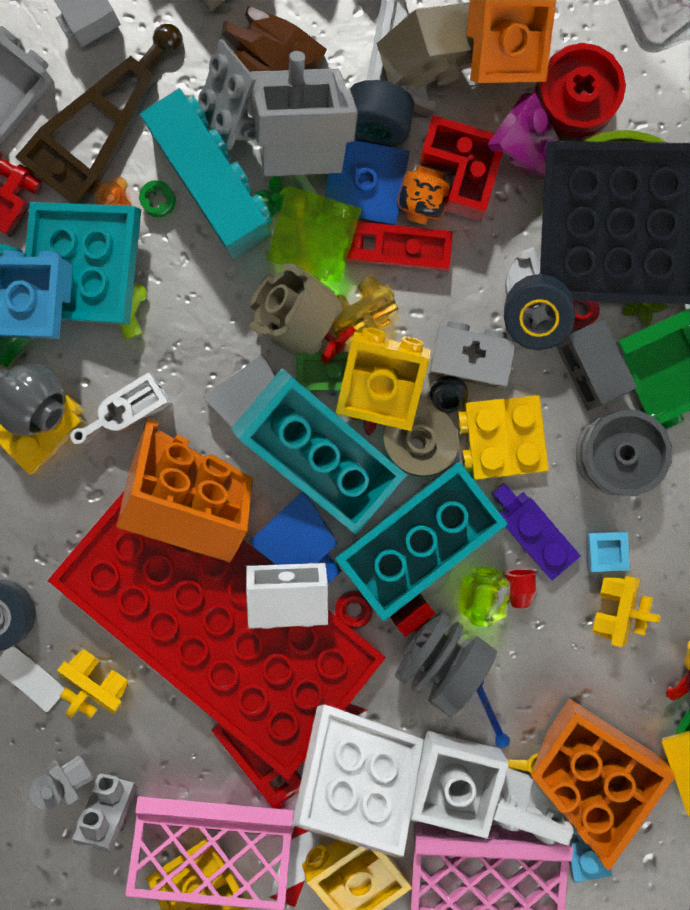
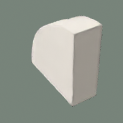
(524, 265)

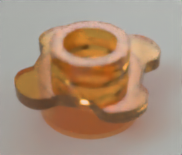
(116, 187)

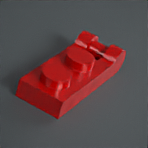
(402, 246)
(258, 770)

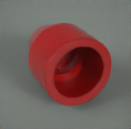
(522, 587)

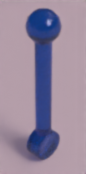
(502, 739)

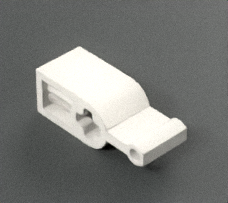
(140, 399)

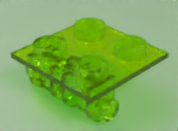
(314, 233)

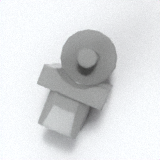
(62, 781)
(104, 812)

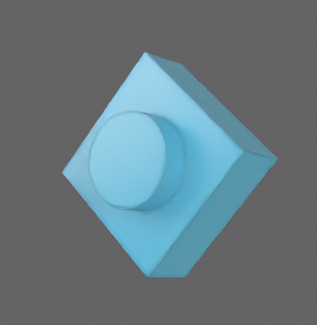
(608, 551)

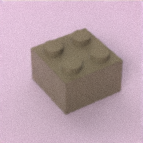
(428, 47)

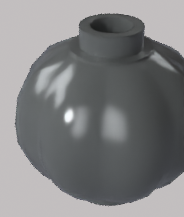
(30, 399)

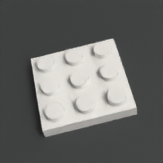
(358, 781)

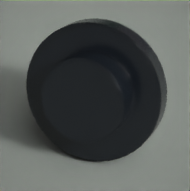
(448, 394)

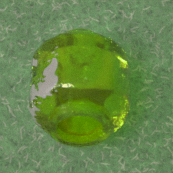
(484, 596)

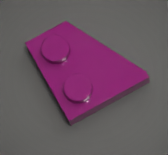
(525, 135)

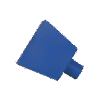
(298, 537)

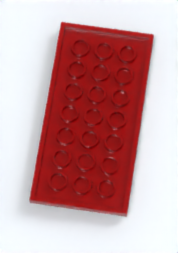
(191, 626)

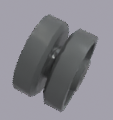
(644, 462)

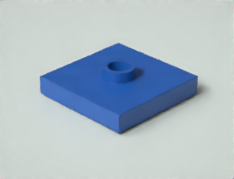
(370, 180)

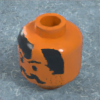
(423, 195)

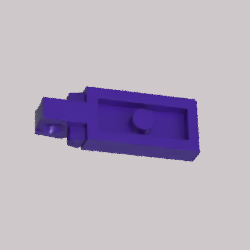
(535, 532)

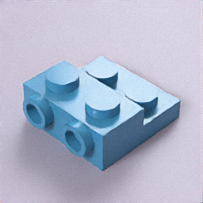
(33, 294)

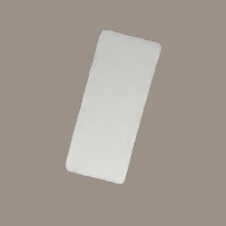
(30, 678)

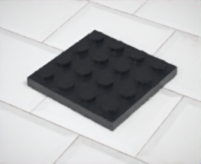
(618, 220)

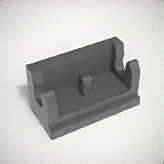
(596, 365)

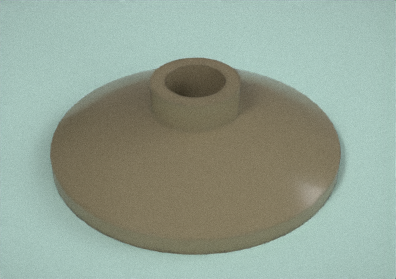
(438, 438)

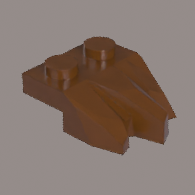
(270, 41)

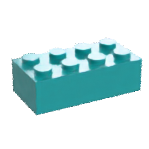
(204, 169)
(317, 451)
(420, 540)

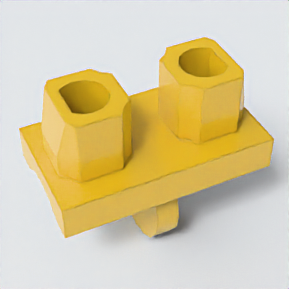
(618, 627)
(77, 675)

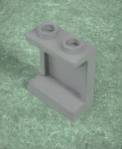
(21, 82)

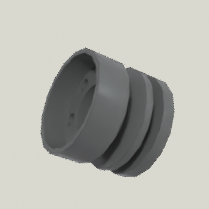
(451, 667)

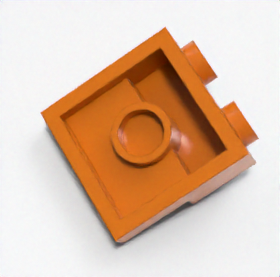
(510, 39)

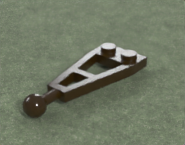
(61, 168)

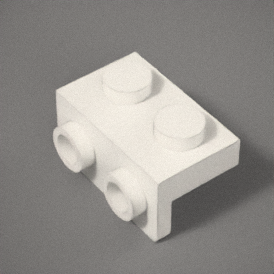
(528, 808)

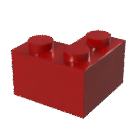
(466, 154)

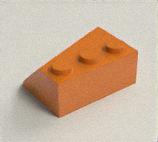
(185, 496)
(599, 779)

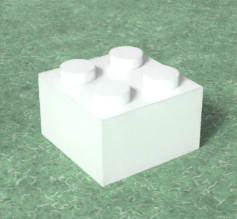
(458, 784)

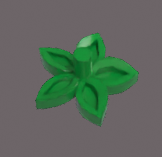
(274, 197)

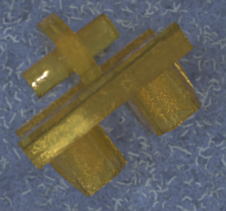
(368, 312)

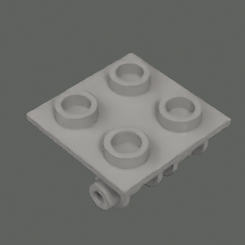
(227, 96)

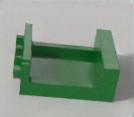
(661, 368)

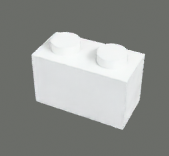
(287, 595)

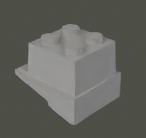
(302, 119)

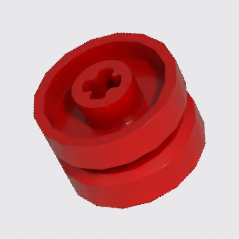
(599, 86)

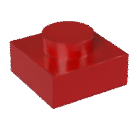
(412, 615)

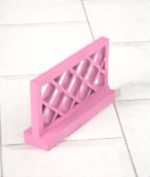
(210, 817)
(499, 846)

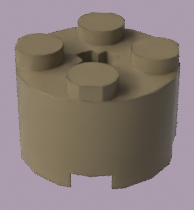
(294, 310)

